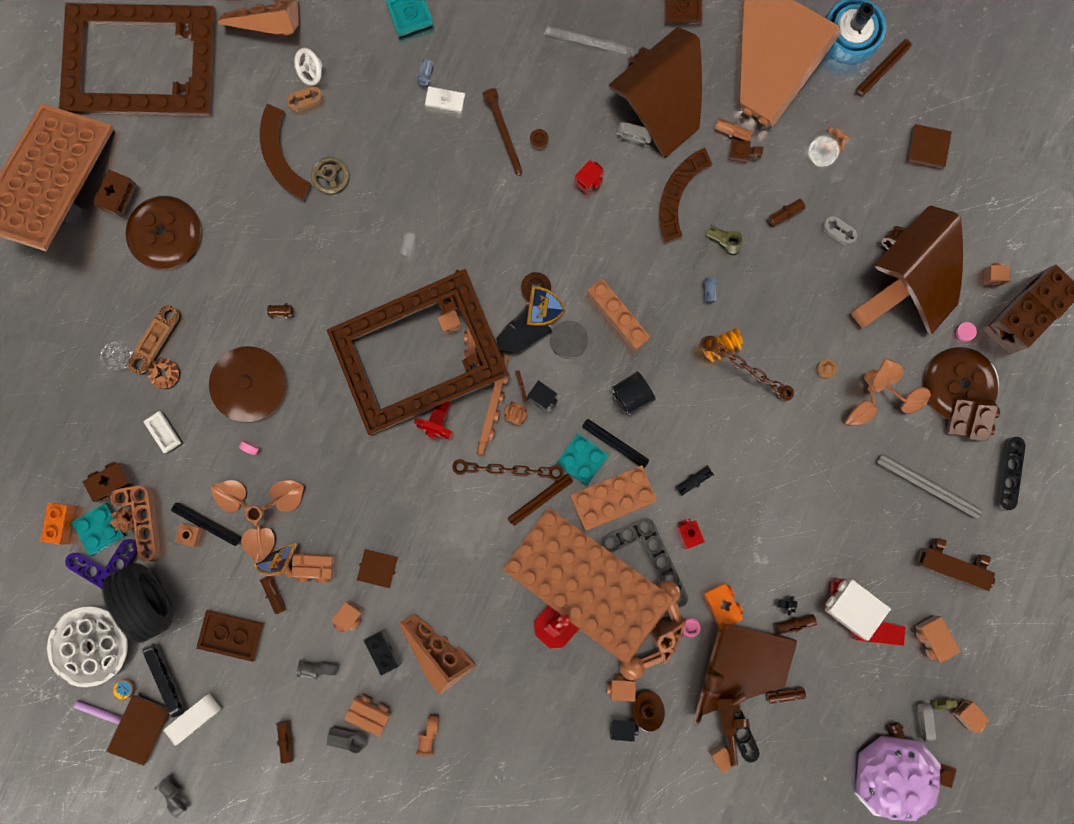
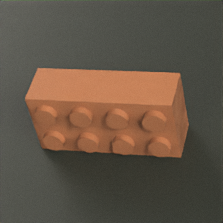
(613, 498)

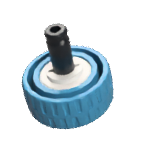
(860, 28)

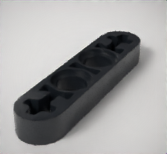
(1015, 474)
(163, 680)

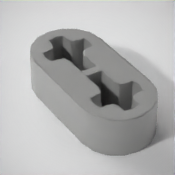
(634, 132)
(842, 228)
(926, 722)

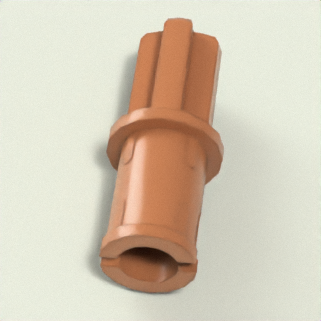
(732, 129)

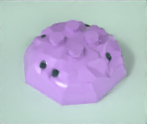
(898, 778)

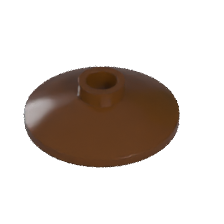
(648, 711)

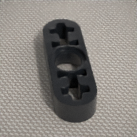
(753, 746)

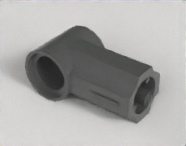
(344, 739)

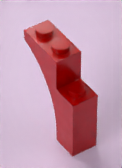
(885, 633)

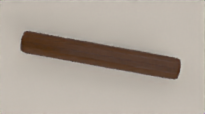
(898, 52)
(540, 499)

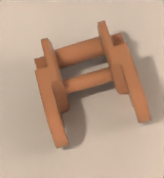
(838, 133)

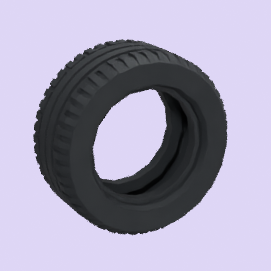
(137, 602)

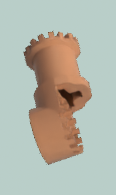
(426, 739)

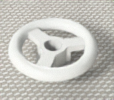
(311, 65)

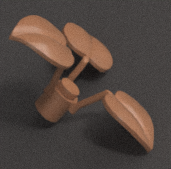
(888, 373)
(257, 542)

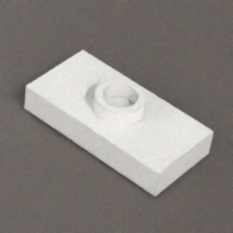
(445, 99)
(162, 432)

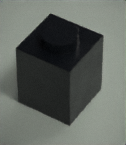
(623, 729)

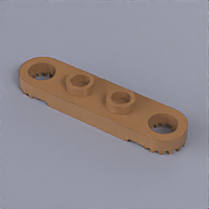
(153, 339)

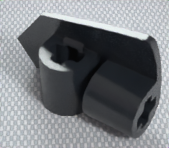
(519, 334)

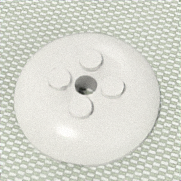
(69, 650)

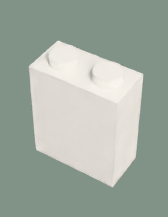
(857, 609)

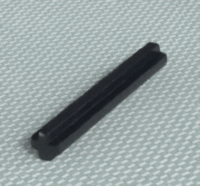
(615, 443)
(206, 524)

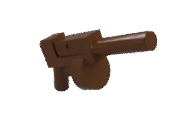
(729, 724)

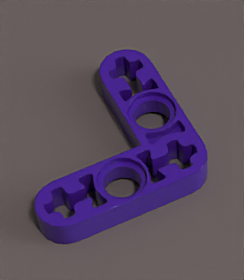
(102, 572)

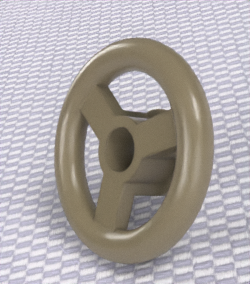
(329, 168)

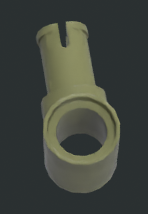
(725, 238)

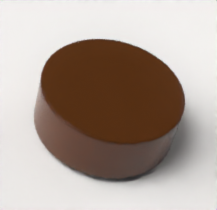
(539, 139)

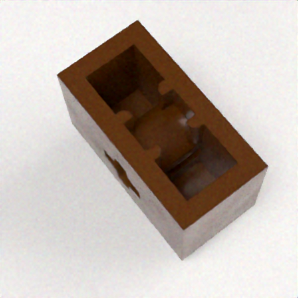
(122, 188)
(96, 485)

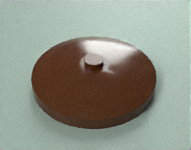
(247, 384)

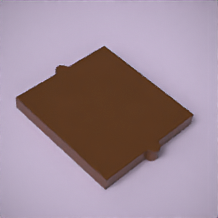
(521, 386)
(377, 568)

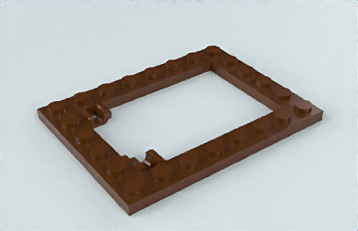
(198, 89)
(488, 357)

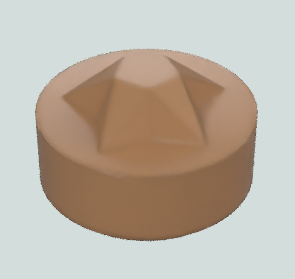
(827, 368)

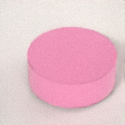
(966, 331)
(248, 447)
(692, 627)

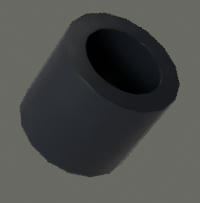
(633, 394)

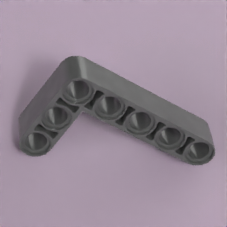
(653, 555)

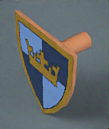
(543, 306)
(277, 562)

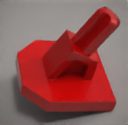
(434, 426)
(554, 628)

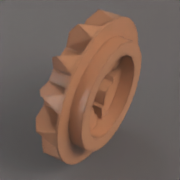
(172, 373)

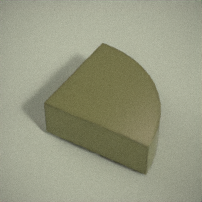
(944, 703)

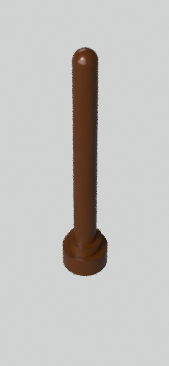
(491, 97)

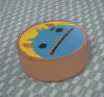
(123, 689)

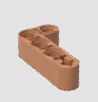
(880, 303)
(140, 524)

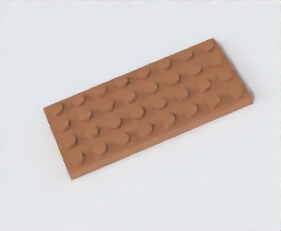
(47, 173)
(588, 585)

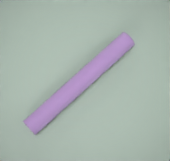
(97, 712)

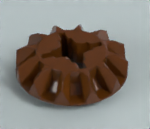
(536, 278)

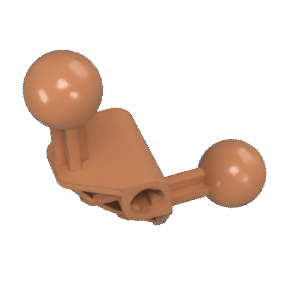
(664, 636)

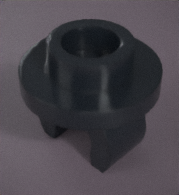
(790, 605)

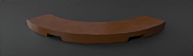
(273, 155)
(673, 191)

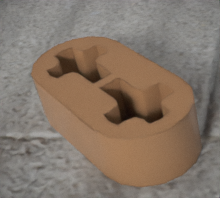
(304, 98)

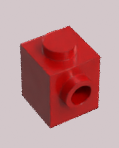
(589, 176)
(690, 533)

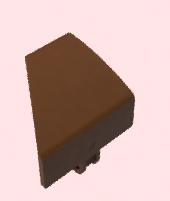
(665, 88)
(928, 262)
(745, 663)

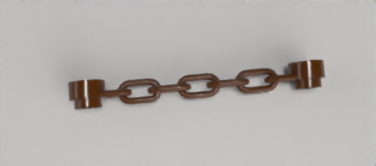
(780, 391)
(503, 469)

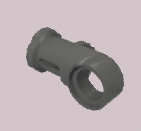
(313, 670)
(169, 791)

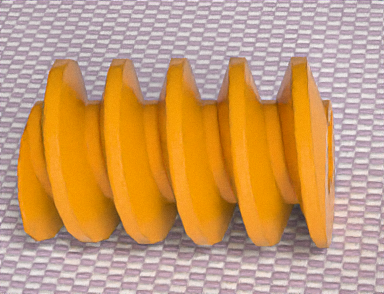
(729, 341)

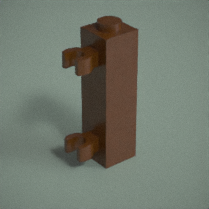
(956, 569)

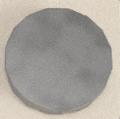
(568, 339)

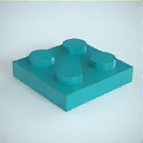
(409, 15)
(582, 459)
(95, 529)

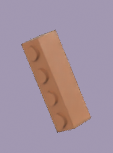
(618, 315)

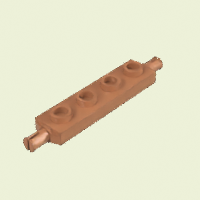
(492, 413)

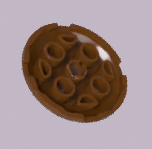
(178, 241)
(948, 368)

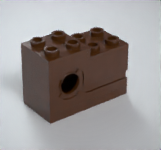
(1032, 310)

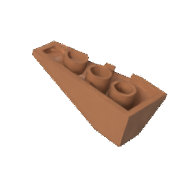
(275, 18)
(438, 659)

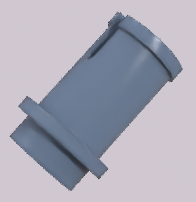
(424, 73)
(710, 288)

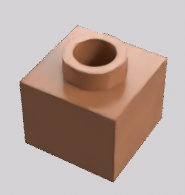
(997, 274)
(449, 322)
(194, 538)
(721, 758)

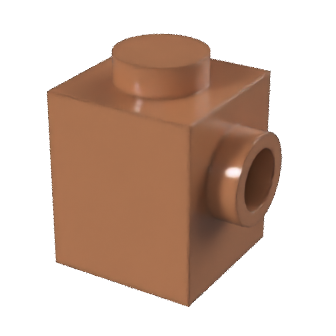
(347, 617)
(621, 689)
(971, 716)

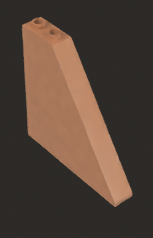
(779, 54)

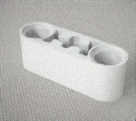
(192, 719)

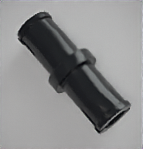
(694, 480)

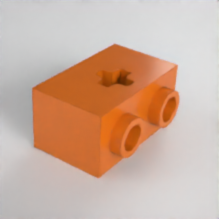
(57, 523)
(714, 600)

